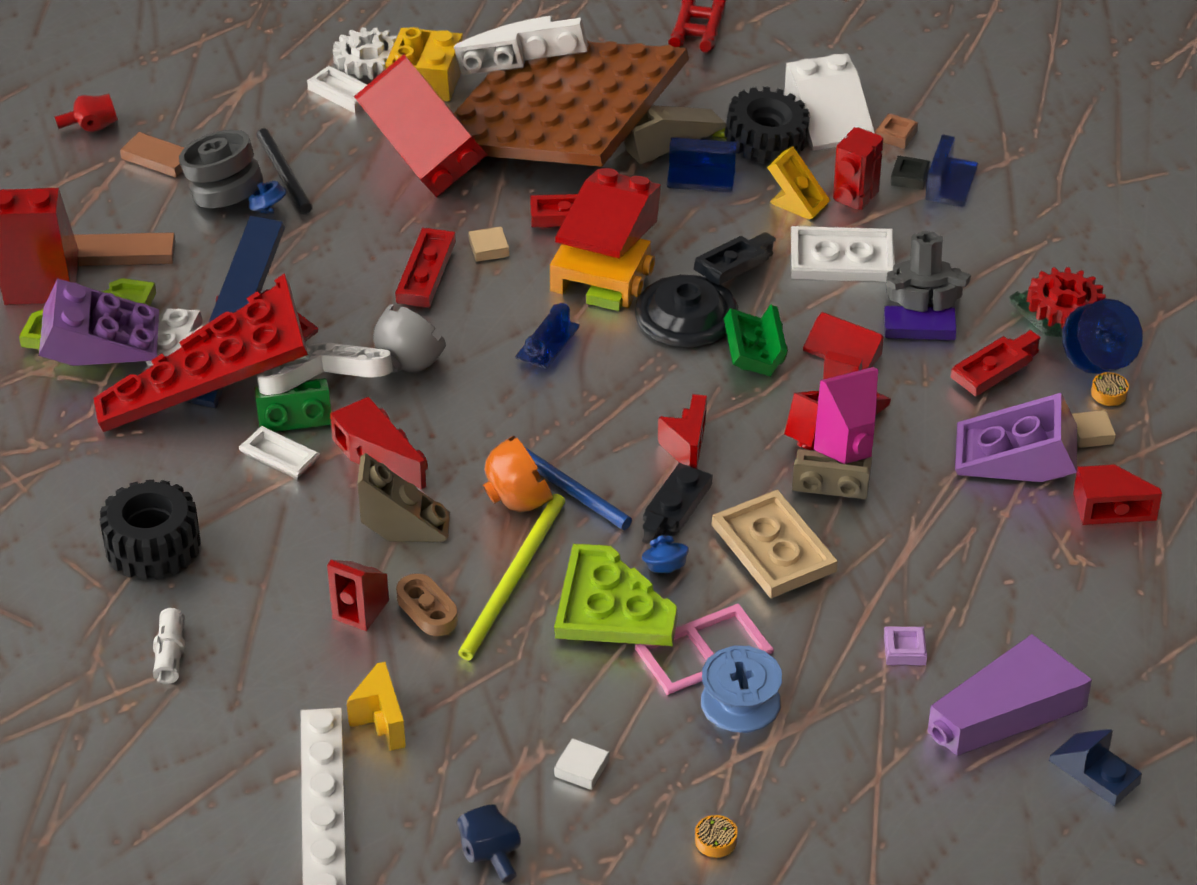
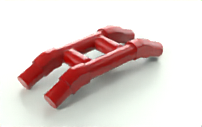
(707, 32)

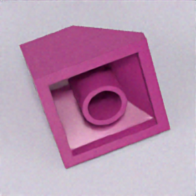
(847, 416)

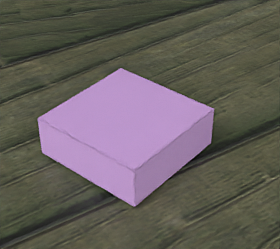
(905, 646)

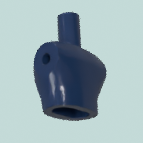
(488, 837)

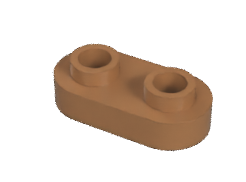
(432, 610)

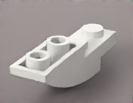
(520, 41)

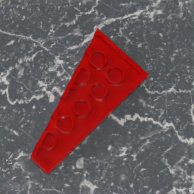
(214, 356)

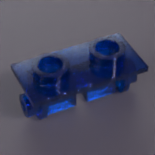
(549, 337)

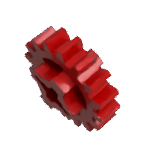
(1064, 294)

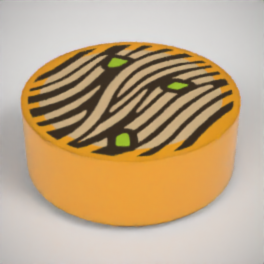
(1109, 389)
(716, 836)

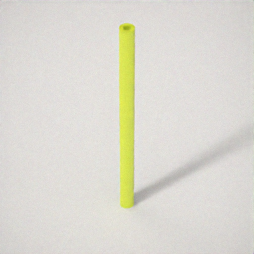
(511, 578)

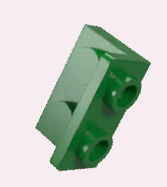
(296, 409)

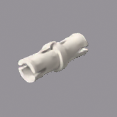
(169, 646)

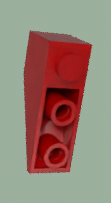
(368, 430)

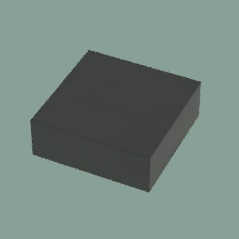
(910, 172)

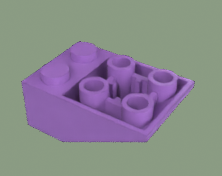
(96, 327)

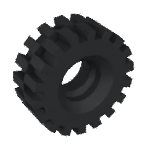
(766, 123)

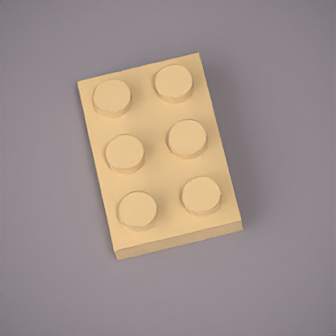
(774, 543)

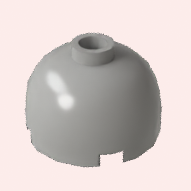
(408, 339)

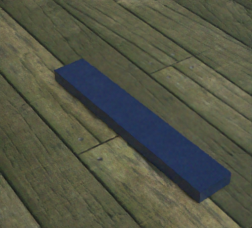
(245, 277)

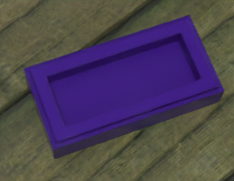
(912, 324)

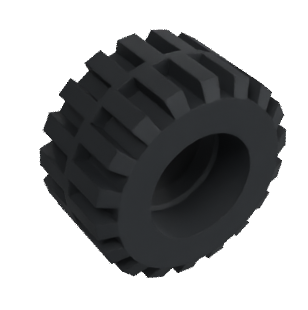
(150, 529)

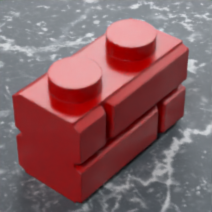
(858, 168)

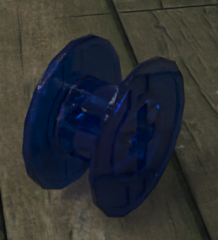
(1090, 350)

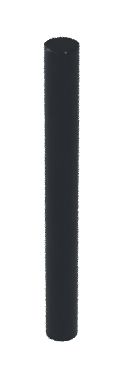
(284, 171)

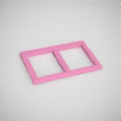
(691, 629)

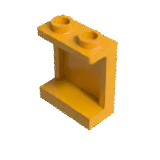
(603, 271)

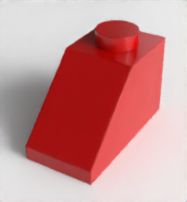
(1114, 496)
(356, 593)

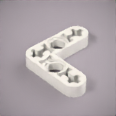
(326, 358)

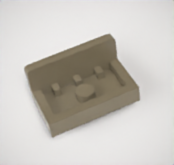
(823, 475)

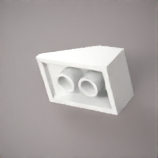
(832, 96)

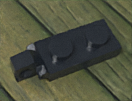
(734, 257)
(675, 501)

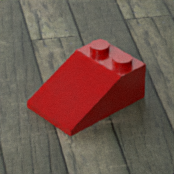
(610, 213)

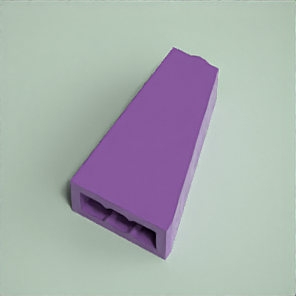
(1008, 697)

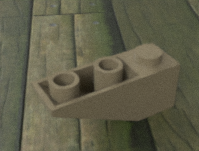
(660, 123)

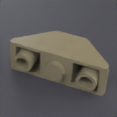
(397, 507)

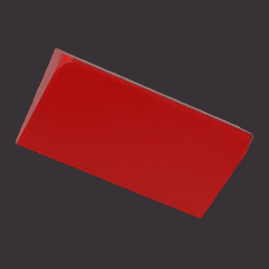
(844, 338)

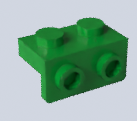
(756, 342)

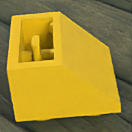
(431, 55)

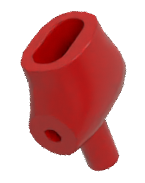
(90, 112)

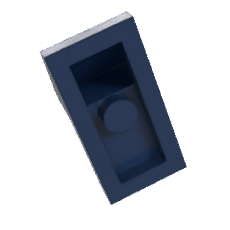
(1093, 765)

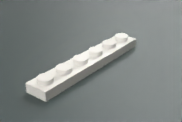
(323, 797)

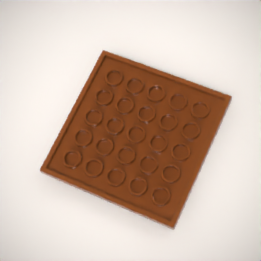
(569, 104)

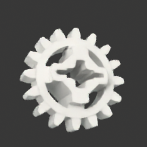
(363, 52)

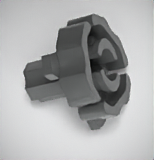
(926, 277)

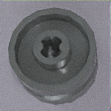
(221, 168)

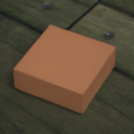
(897, 130)

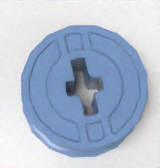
(735, 707)

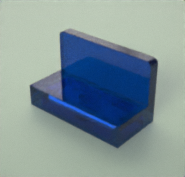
(702, 165)
(948, 177)

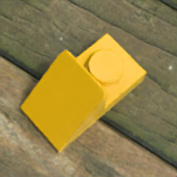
(800, 189)
(377, 702)

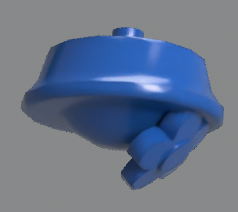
(266, 196)
(665, 555)

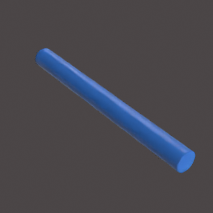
(581, 493)

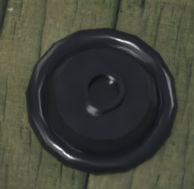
(684, 310)

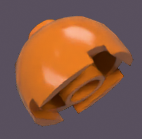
(515, 477)

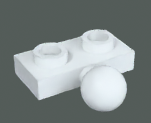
(175, 327)

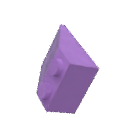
(1019, 442)

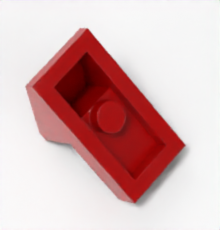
(685, 435)

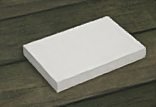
(841, 253)

